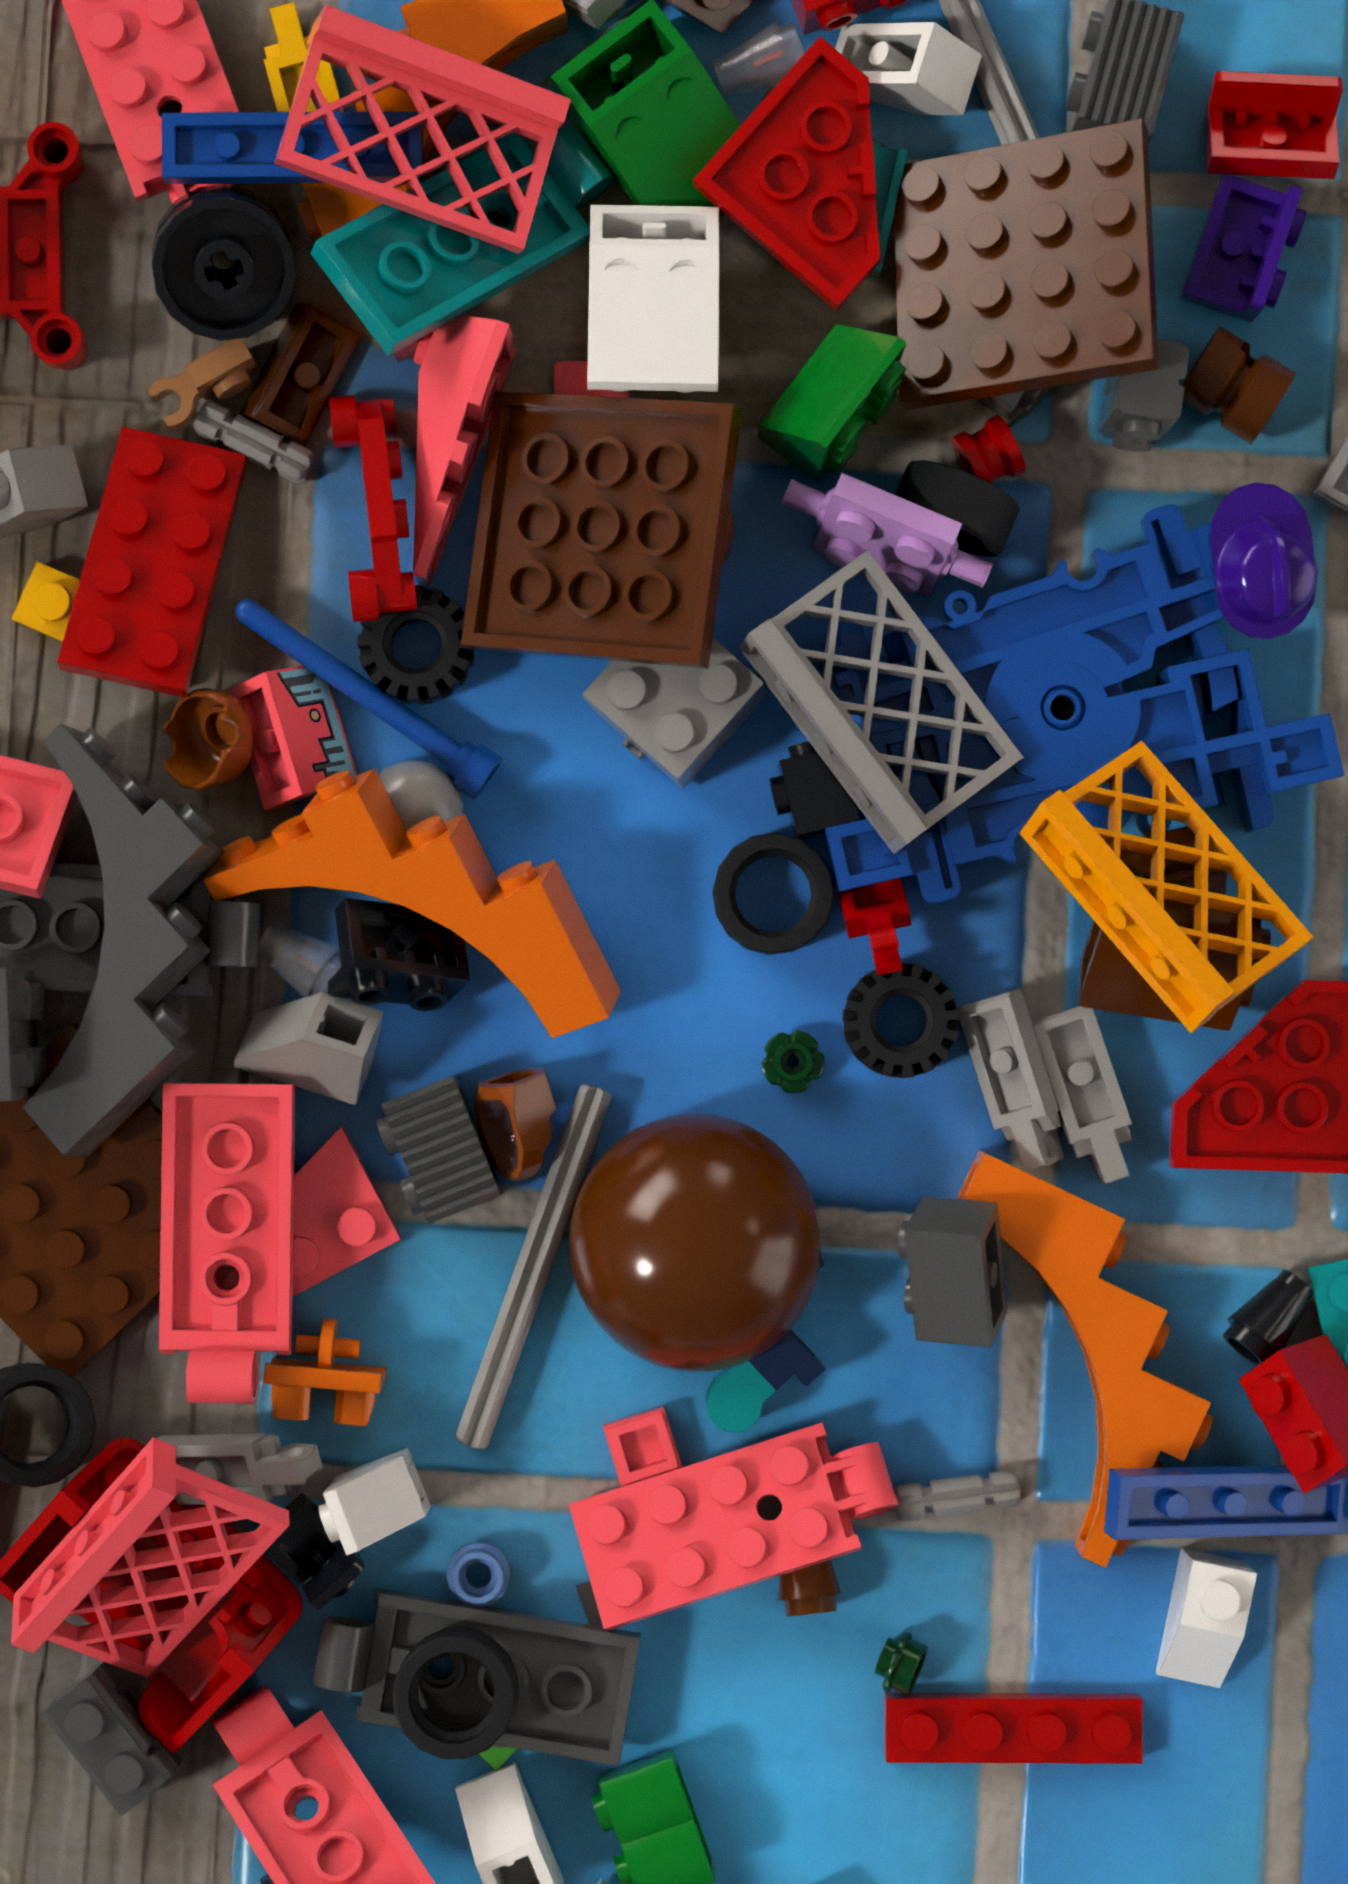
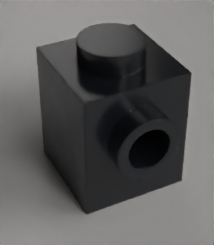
(810, 793)

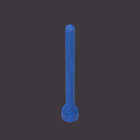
(467, 764)

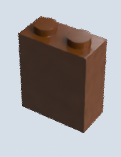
(1116, 986)

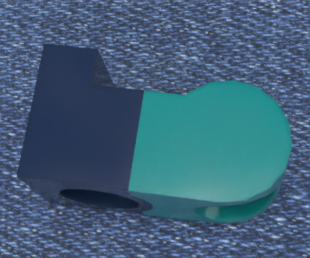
(739, 1392)

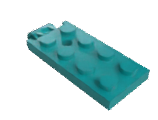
(417, 275)

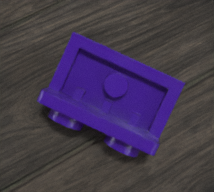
(1242, 247)

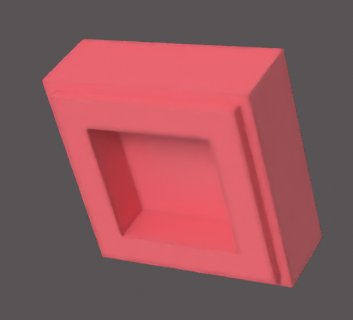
(642, 1445)

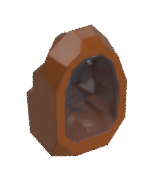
(516, 1120)

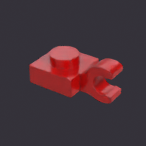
(877, 913)

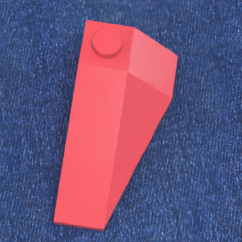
(456, 391)

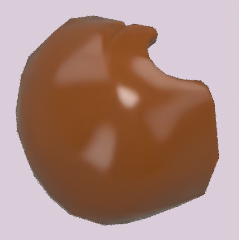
(209, 739)

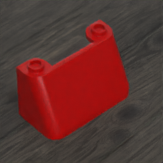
(217, 1650)

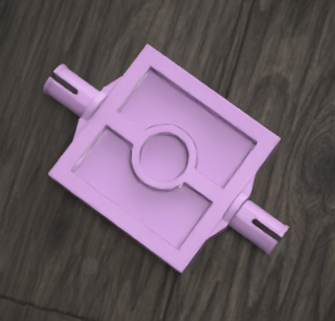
(903, 537)

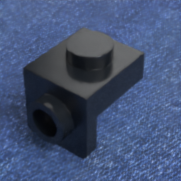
(311, 1557)

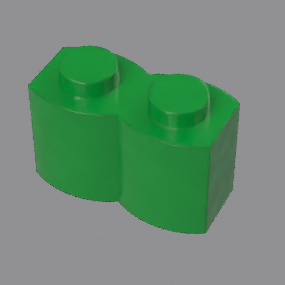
(653, 1823)

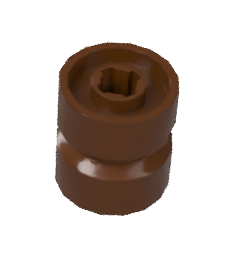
(1236, 385)

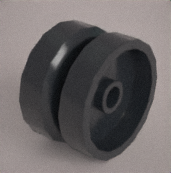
(216, 300)

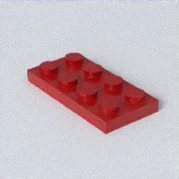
(153, 562)

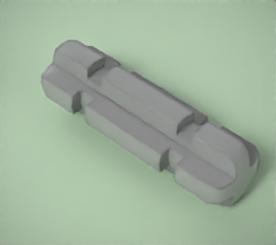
(254, 441)
(957, 1495)

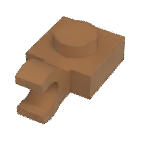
(218, 373)

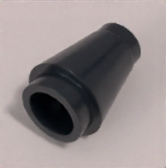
(1268, 1318)

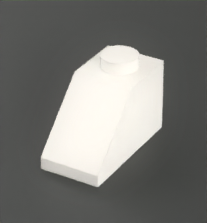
(912, 65)
(1205, 1617)

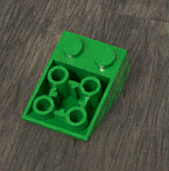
(647, 108)
(828, 402)

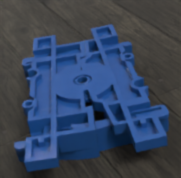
(1079, 645)

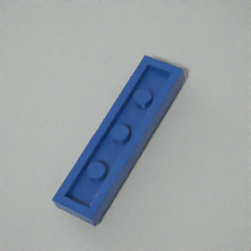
(245, 146)
(1220, 1503)

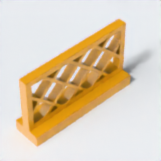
(1133, 907)

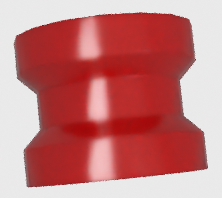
(989, 451)

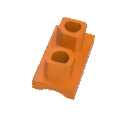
(295, 1378)

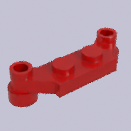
(34, 246)
(367, 425)

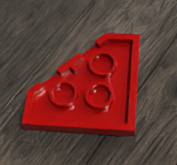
(806, 175)
(1274, 1093)

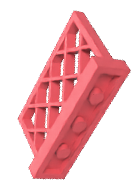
(439, 78)
(103, 1547)

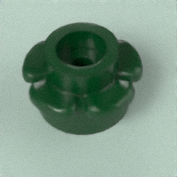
(775, 1064)
(901, 1663)

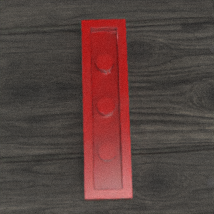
(1013, 1728)

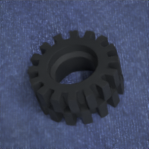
(425, 683)
(939, 1028)

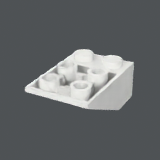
(653, 298)

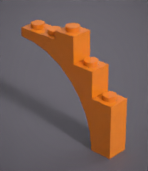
(478, 30)
(438, 869)
(1116, 1329)

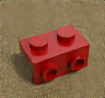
(1273, 125)

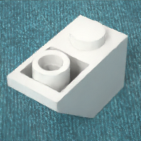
(373, 1501)
(506, 1830)

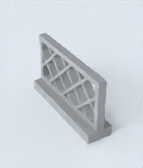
(834, 732)

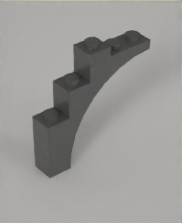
(148, 946)

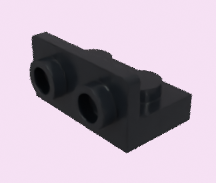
(396, 957)

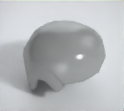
(420, 792)

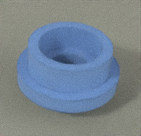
(470, 1592)

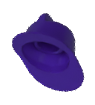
(1263, 560)

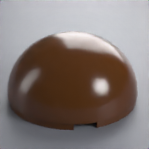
(695, 1242)

